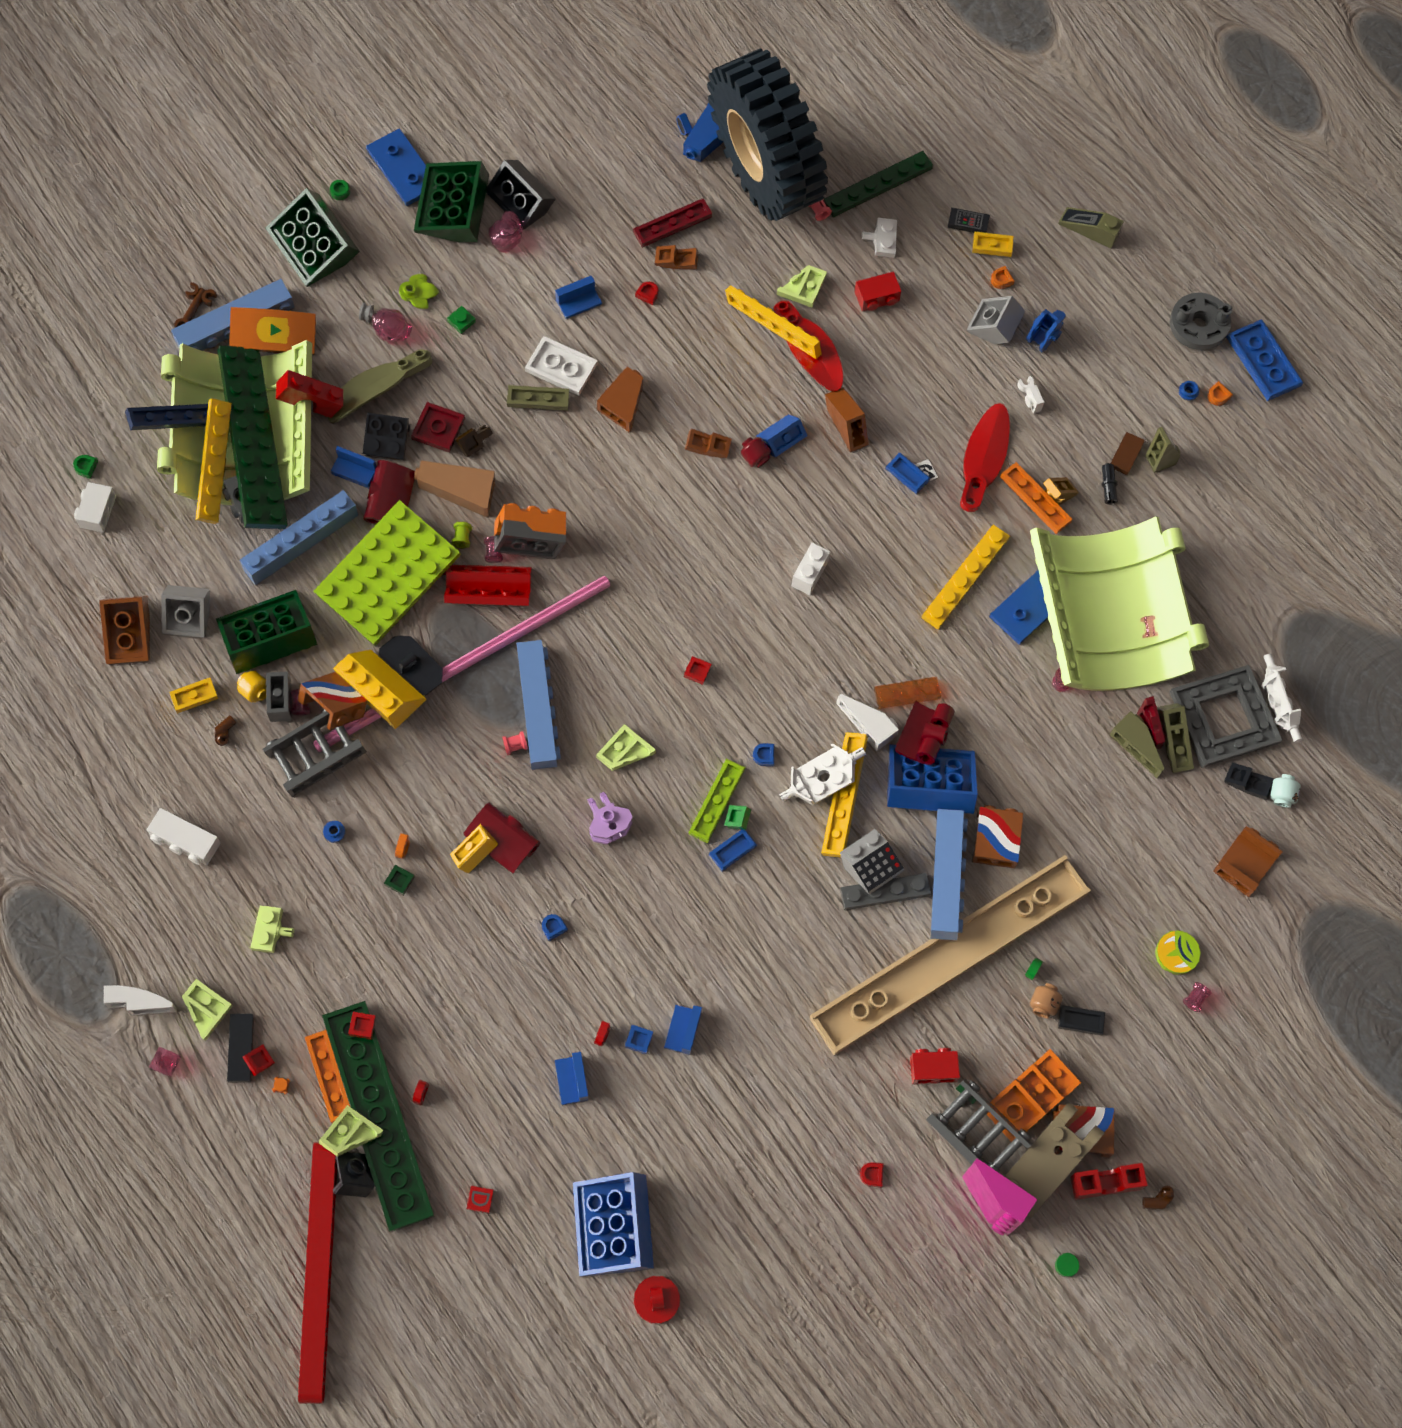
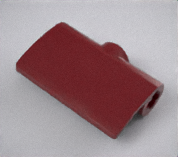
(389, 485)
(925, 732)
(512, 839)

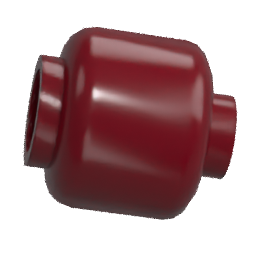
(755, 452)

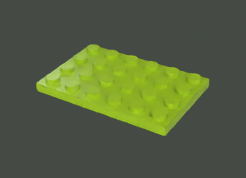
(387, 573)

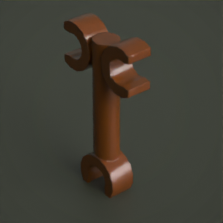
(197, 297)

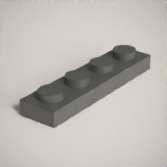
(893, 891)

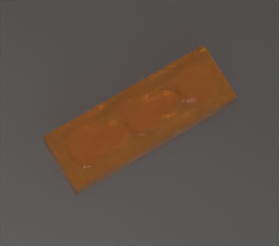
(907, 692)

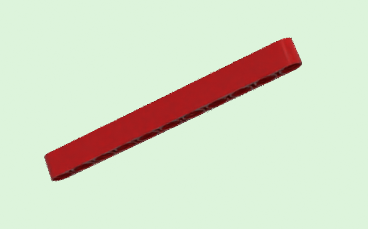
(317, 1277)

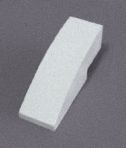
(136, 1000)

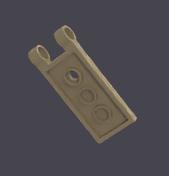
(1041, 1169)

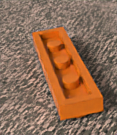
(1036, 498)
(327, 1073)

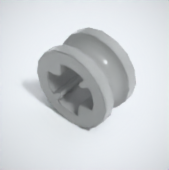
(366, 312)

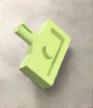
(269, 929)

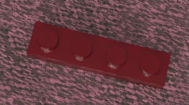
(672, 222)

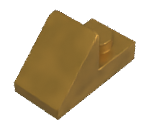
(1060, 489)

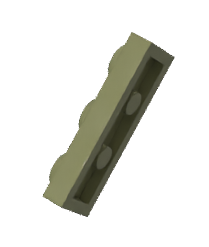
(538, 397)

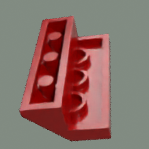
(488, 585)

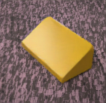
(473, 849)

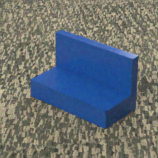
(577, 297)
(783, 434)
(354, 467)
(683, 1029)
(571, 1079)

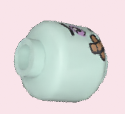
(1285, 791)

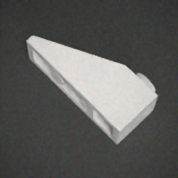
(869, 721)

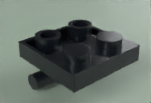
(386, 435)

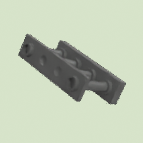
(314, 771)
(958, 1136)

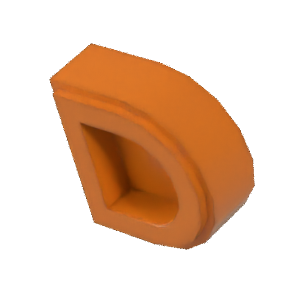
(1002, 278)
(1219, 394)
(402, 846)

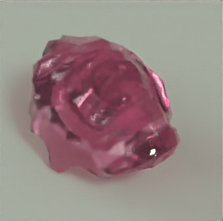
(506, 232)
(391, 325)

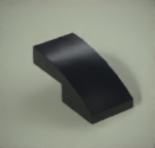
(1249, 782)

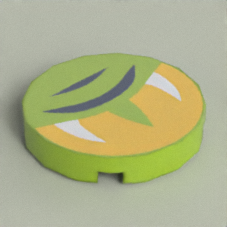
(1177, 952)

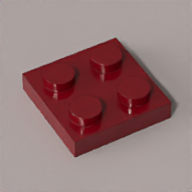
(438, 427)

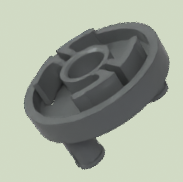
(1207, 308)

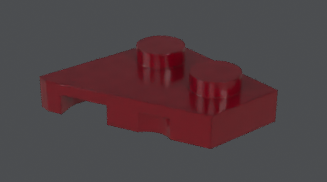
(1149, 713)

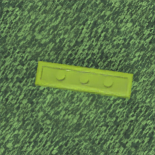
(716, 801)

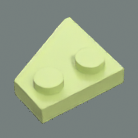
(804, 286)
(624, 749)
(205, 1007)
(349, 1132)

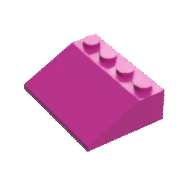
(998, 1198)

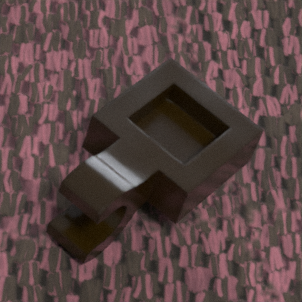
(472, 440)

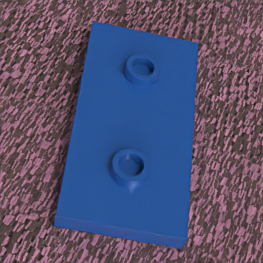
(399, 164)
(1264, 360)
(1022, 610)

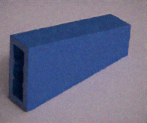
(702, 138)

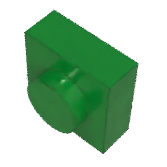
(461, 319)
(737, 817)

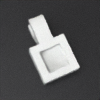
(1033, 397)

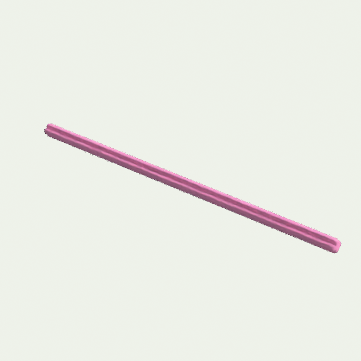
(489, 648)

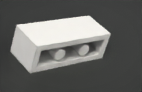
(183, 837)

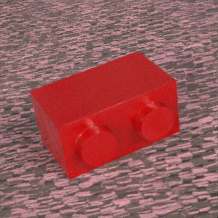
(878, 291)
(934, 1066)

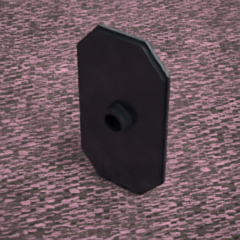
(412, 663)

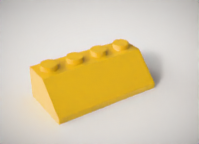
(380, 685)

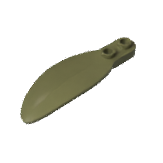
(379, 380)

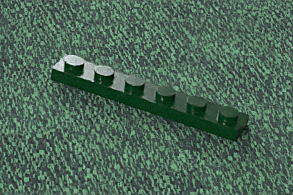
(878, 183)

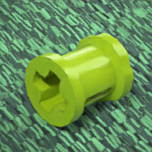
(461, 537)

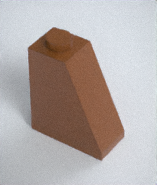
(622, 398)
(848, 419)

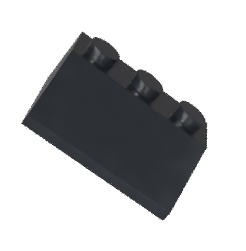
(519, 192)

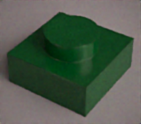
(399, 880)

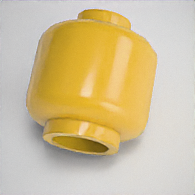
(252, 686)

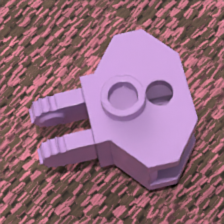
(608, 818)

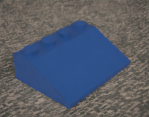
(945, 784)
(613, 1224)

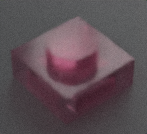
(165, 1062)

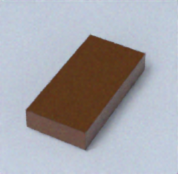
(1127, 453)

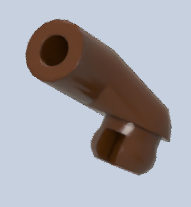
(221, 731)
(1161, 1201)

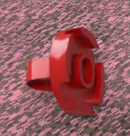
(656, 1299)

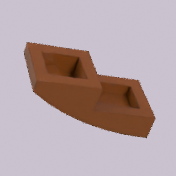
(676, 258)
(710, 445)

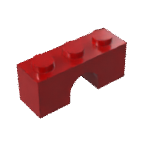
(296, 387)
(1108, 1182)

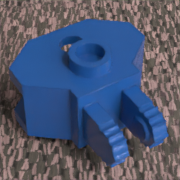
(1046, 328)

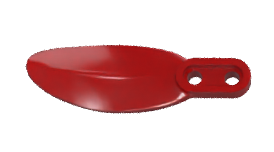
(827, 367)
(985, 455)

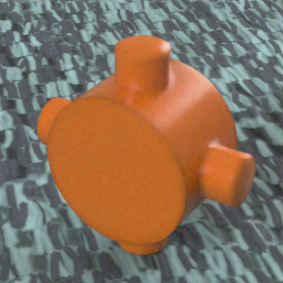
(281, 1085)

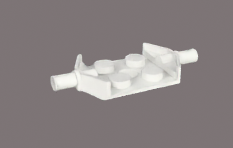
(1281, 704)
(806, 778)

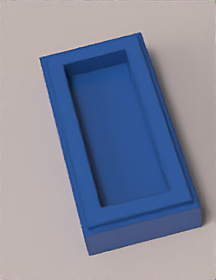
(907, 473)
(732, 849)

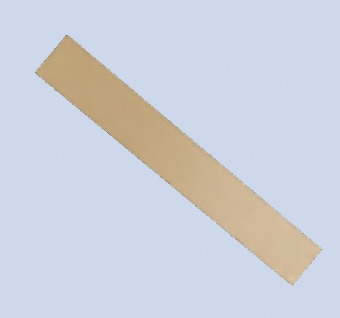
(942, 960)

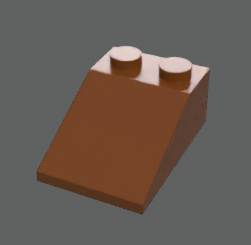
(125, 629)

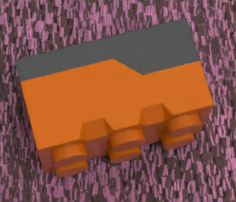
(529, 531)

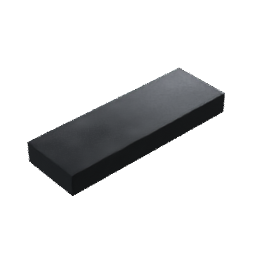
(239, 1045)

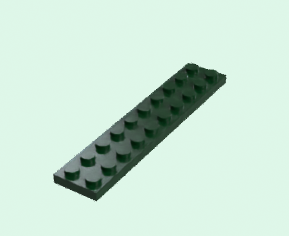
(252, 438)
(373, 1096)

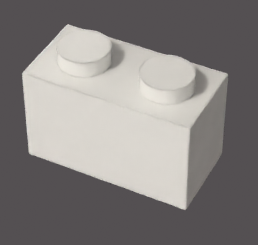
(95, 507)
(810, 568)

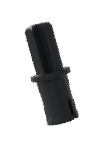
(1109, 483)

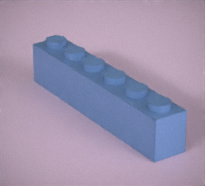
(215, 325)
(299, 537)
(537, 705)
(947, 874)

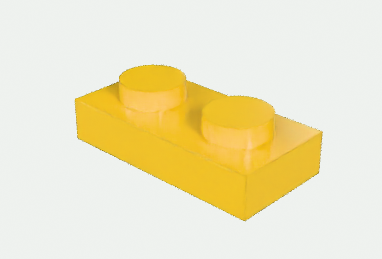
(992, 244)
(193, 695)

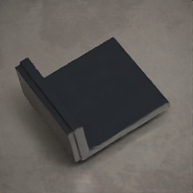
(353, 1175)

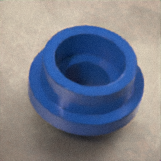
(1191, 386)
(334, 837)

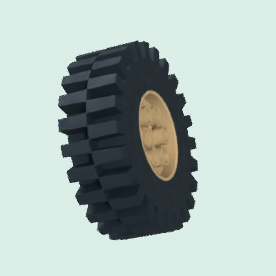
(767, 134)

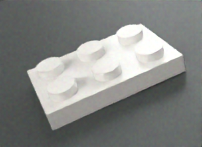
(561, 365)

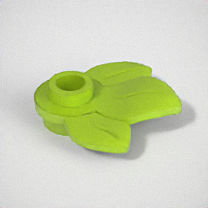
(419, 291)

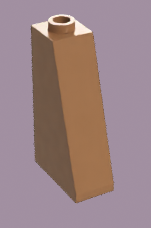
(458, 484)

